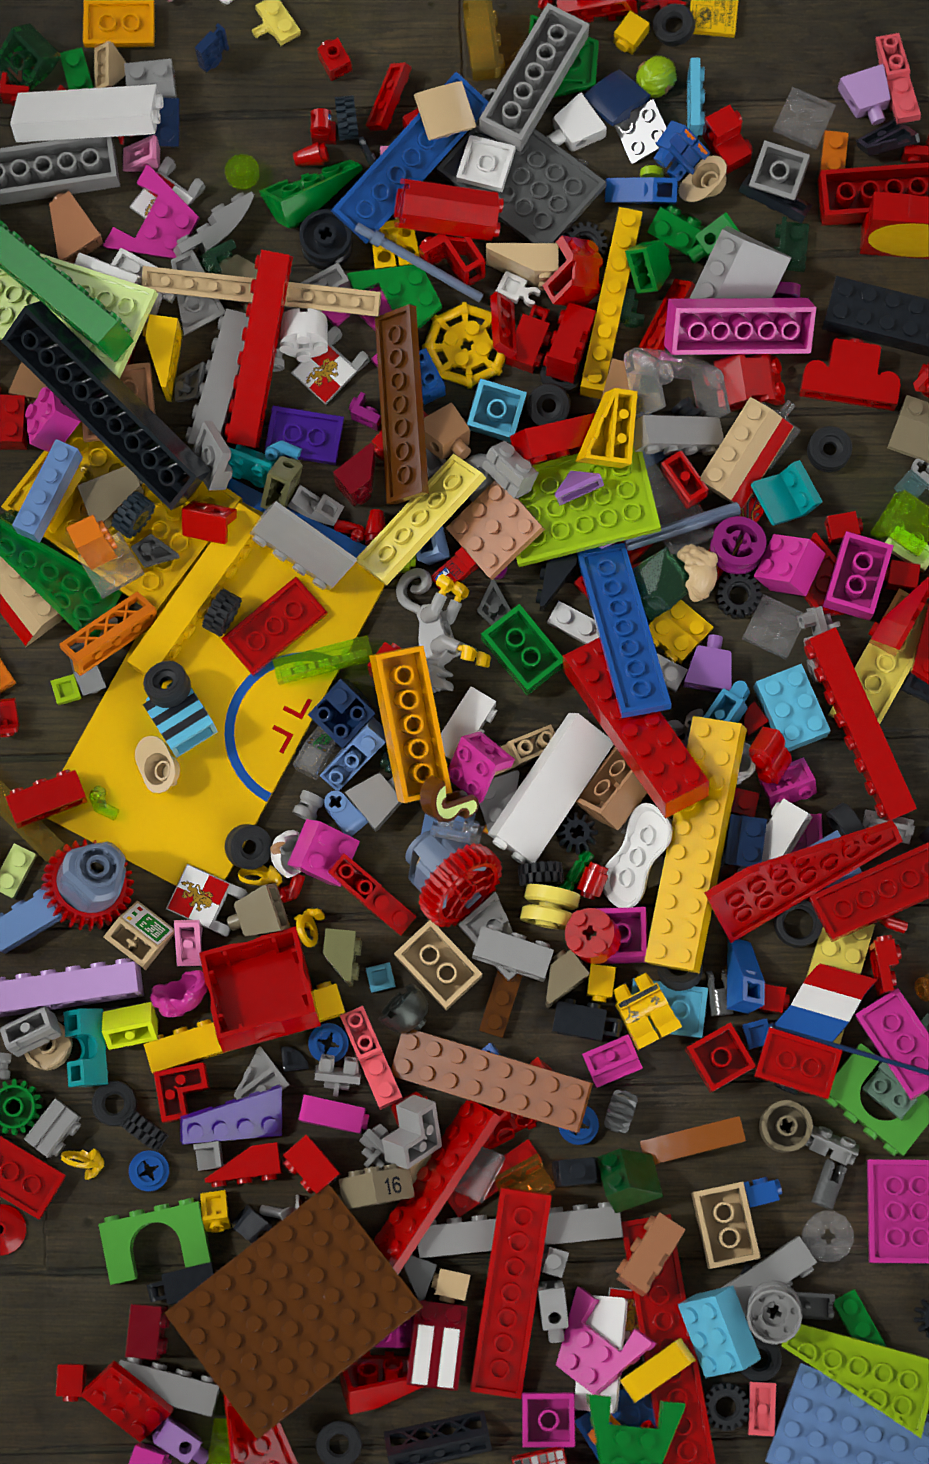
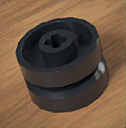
(325, 240)

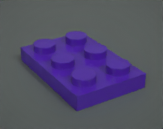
(311, 431)

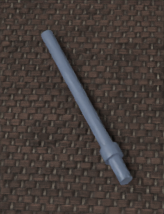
(377, 238)

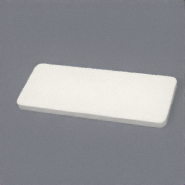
(610, 1322)

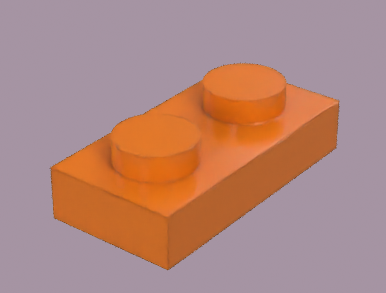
(834, 150)

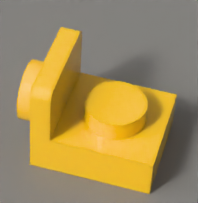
(215, 1211)

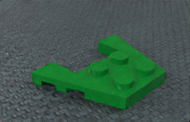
(583, 70)
(400, 288)
(630, 1443)

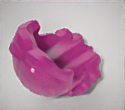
(179, 996)

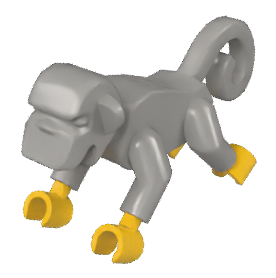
(435, 624)

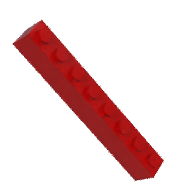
(259, 349)
(859, 724)

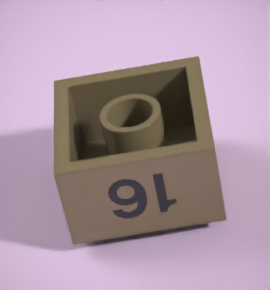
(376, 1186)

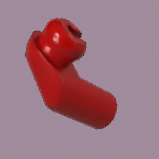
(293, 890)
(894, 924)

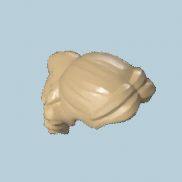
(702, 570)

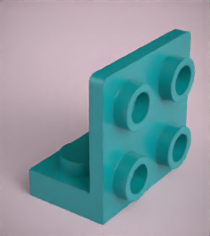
(250, 465)
(787, 494)

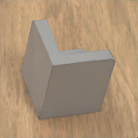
(209, 1155)

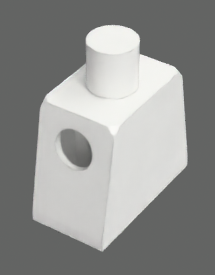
(577, 125)

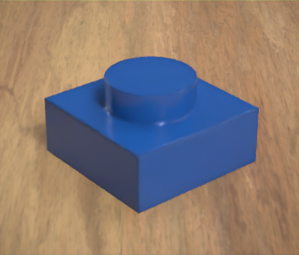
(755, 1033)

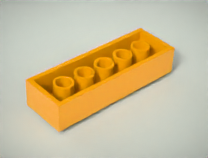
(409, 720)

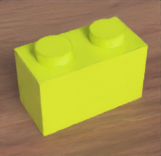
(130, 1025)

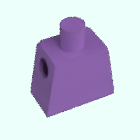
(710, 667)
(170, 1436)

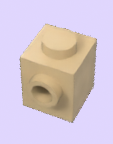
(450, 1285)

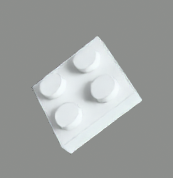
(486, 163)

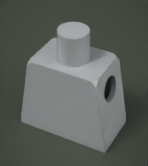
(375, 799)
(552, 1299)

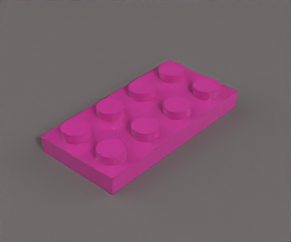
(899, 1037)

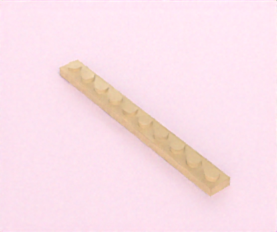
(238, 289)

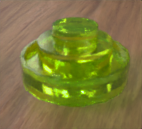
(242, 171)

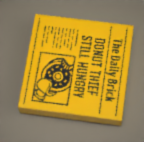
(715, 17)

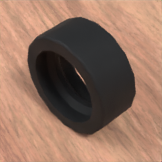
(844, 819)
(798, 942)

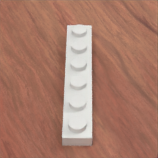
(585, 630)

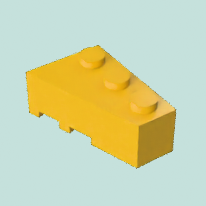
(611, 431)

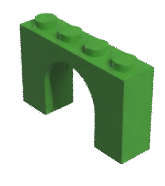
(845, 1092)
(119, 1237)

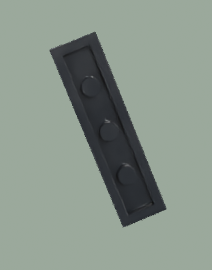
(439, 1446)

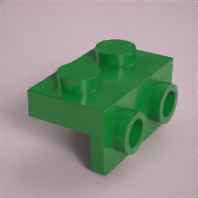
(675, 228)

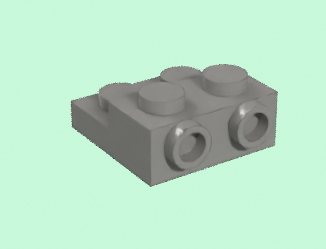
(215, 454)

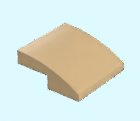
(445, 110)

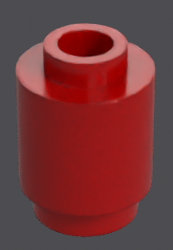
(593, 880)

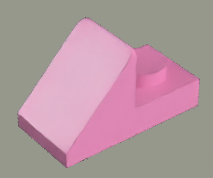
(188, 942)

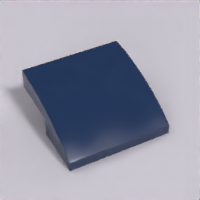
(616, 97)

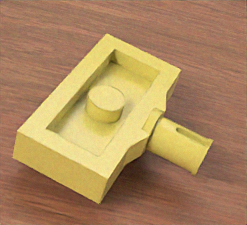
(276, 22)

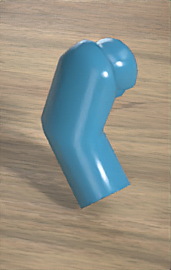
(282, 448)

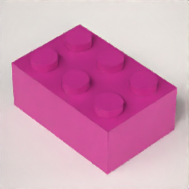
(858, 576)

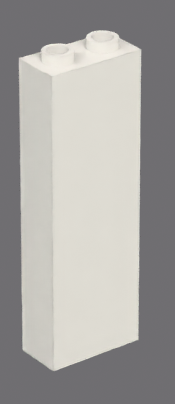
(86, 113)
(550, 789)

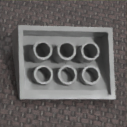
(740, 268)
(302, 546)

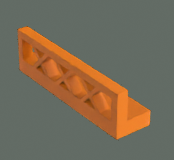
(99, 648)

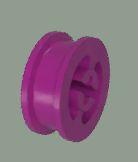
(750, 551)

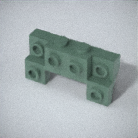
(886, 1089)

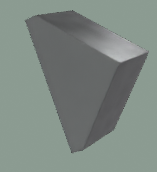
(420, 1275)

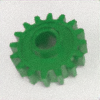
(28, 1107)

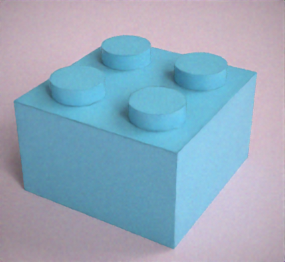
(496, 410)

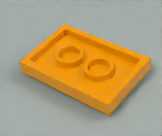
(119, 21)

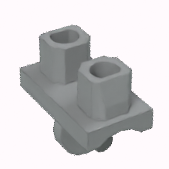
(817, 621)
(338, 1077)
(374, 1147)

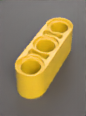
(657, 1370)

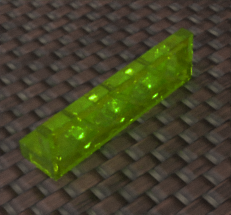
(322, 660)

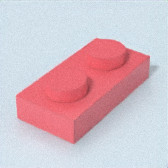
(762, 1408)

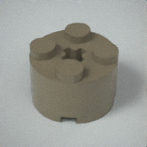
(792, 1113)

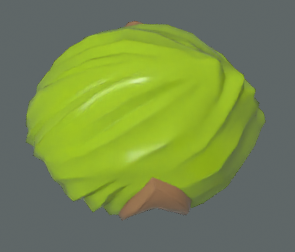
(656, 76)

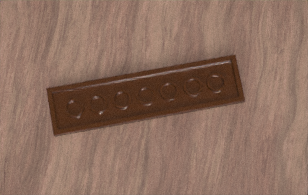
(401, 405)

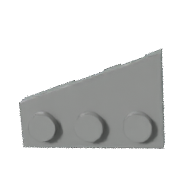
(195, 310)
(488, 913)

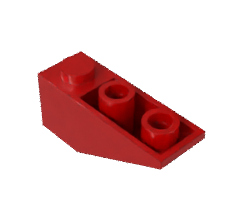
(254, 1162)

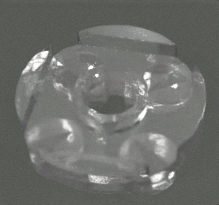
(836, 1224)

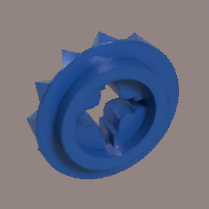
(322, 1033)
(585, 1135)
(137, 1166)

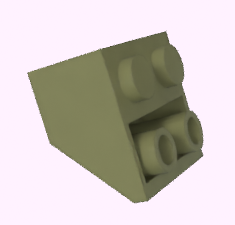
(341, 953)

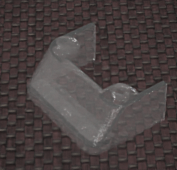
(653, 368)

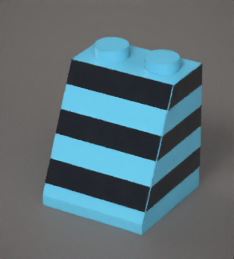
(183, 724)

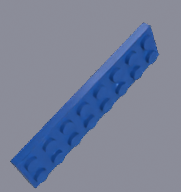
(407, 157)
(623, 631)

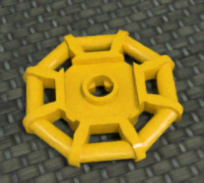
(454, 338)

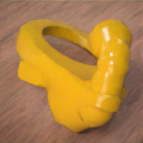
(268, 875)
(306, 921)
(91, 1160)

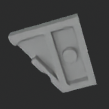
(498, 796)
(260, 1076)

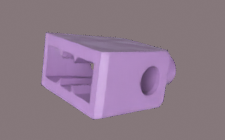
(866, 93)

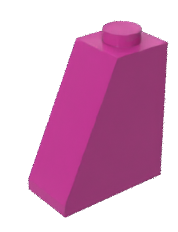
(333, 1114)

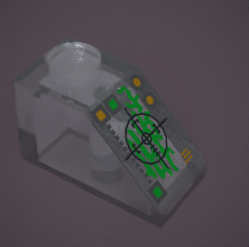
(314, 753)

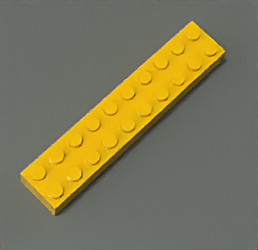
(696, 849)

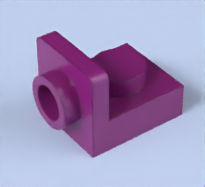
(366, 416)

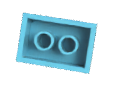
(792, 707)
(719, 1331)

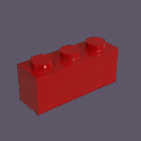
(46, 798)

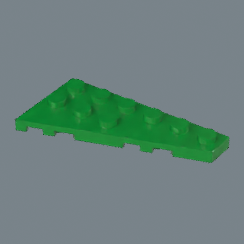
(55, 578)

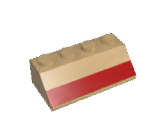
(746, 452)
(23, 607)

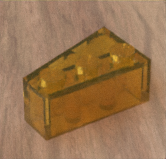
(482, 39)

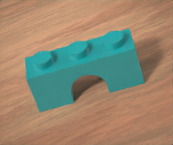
(91, 1067)

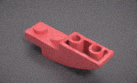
(897, 71)
(371, 1057)

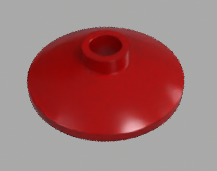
(14, 1229)

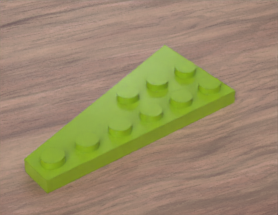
(875, 1373)

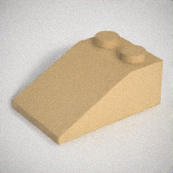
(527, 260)

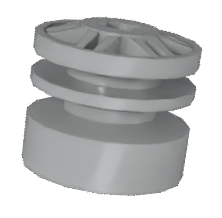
(781, 1325)

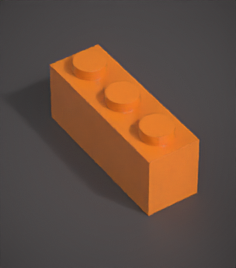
(93, 541)

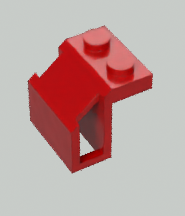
(449, 248)
(578, 276)
(752, 377)

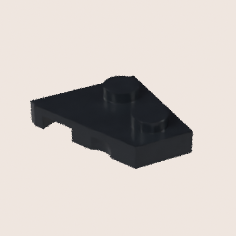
(887, 138)

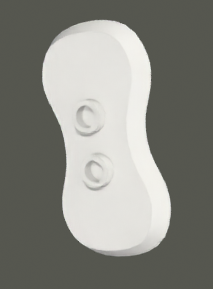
(645, 840)

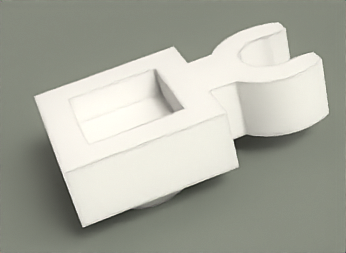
(515, 288)

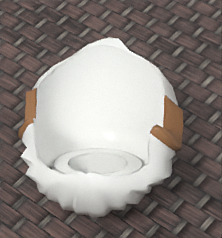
(282, 850)

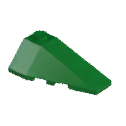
(296, 200)

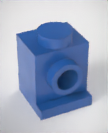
(762, 1191)

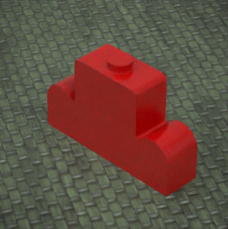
(851, 377)

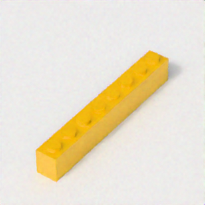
(610, 304)
(195, 594)
(201, 1042)

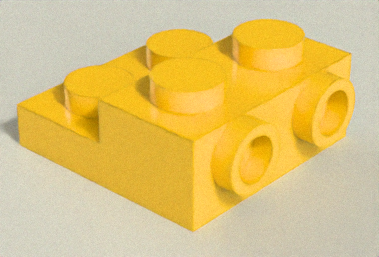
(679, 631)

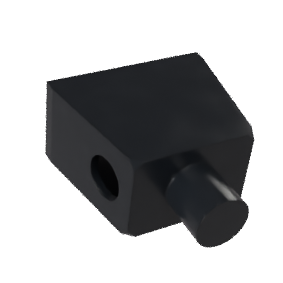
(576, 1172)
(250, 1223)

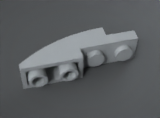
(222, 224)

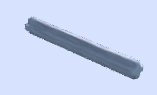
(685, 525)

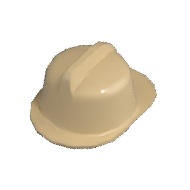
(706, 181)
(156, 764)

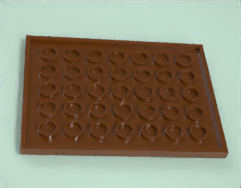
(293, 1311)

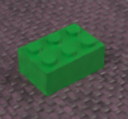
(522, 649)

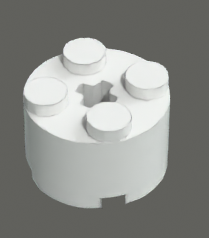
(304, 334)

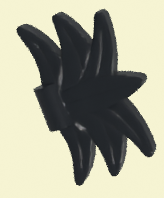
(366, 151)

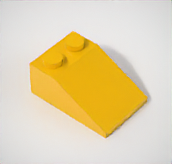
(164, 342)

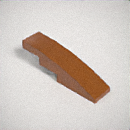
(694, 1140)

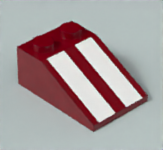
(437, 1346)

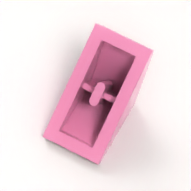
(142, 154)

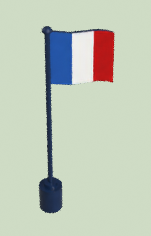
(827, 1006)

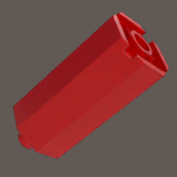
(448, 210)

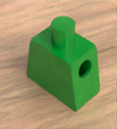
(709, 235)
(649, 265)

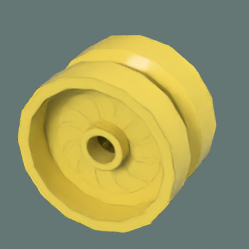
(550, 906)

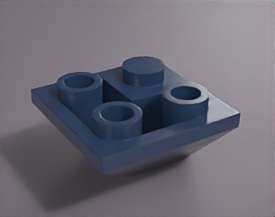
(343, 712)

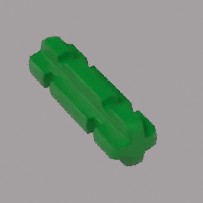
(577, 870)

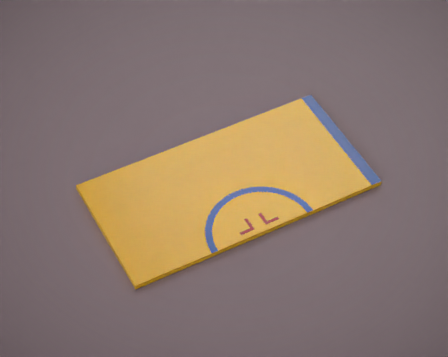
(257, 723)

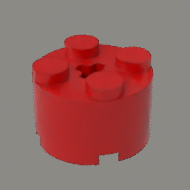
(600, 947)

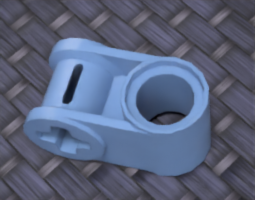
(347, 816)

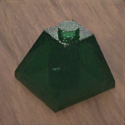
(660, 583)

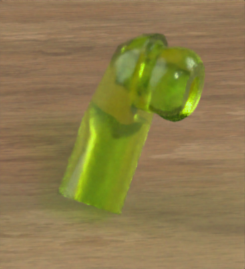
(99, 803)

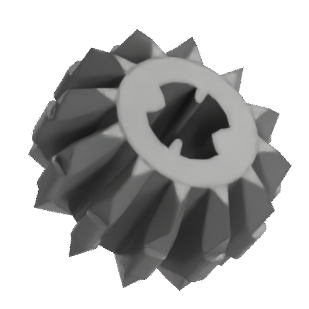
(620, 1111)

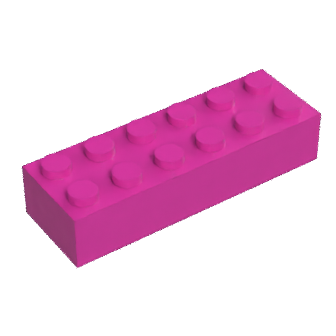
(739, 326)

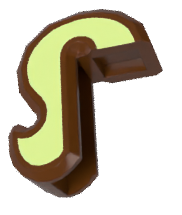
(445, 806)

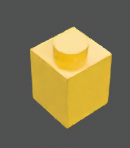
(631, 33)
(600, 983)

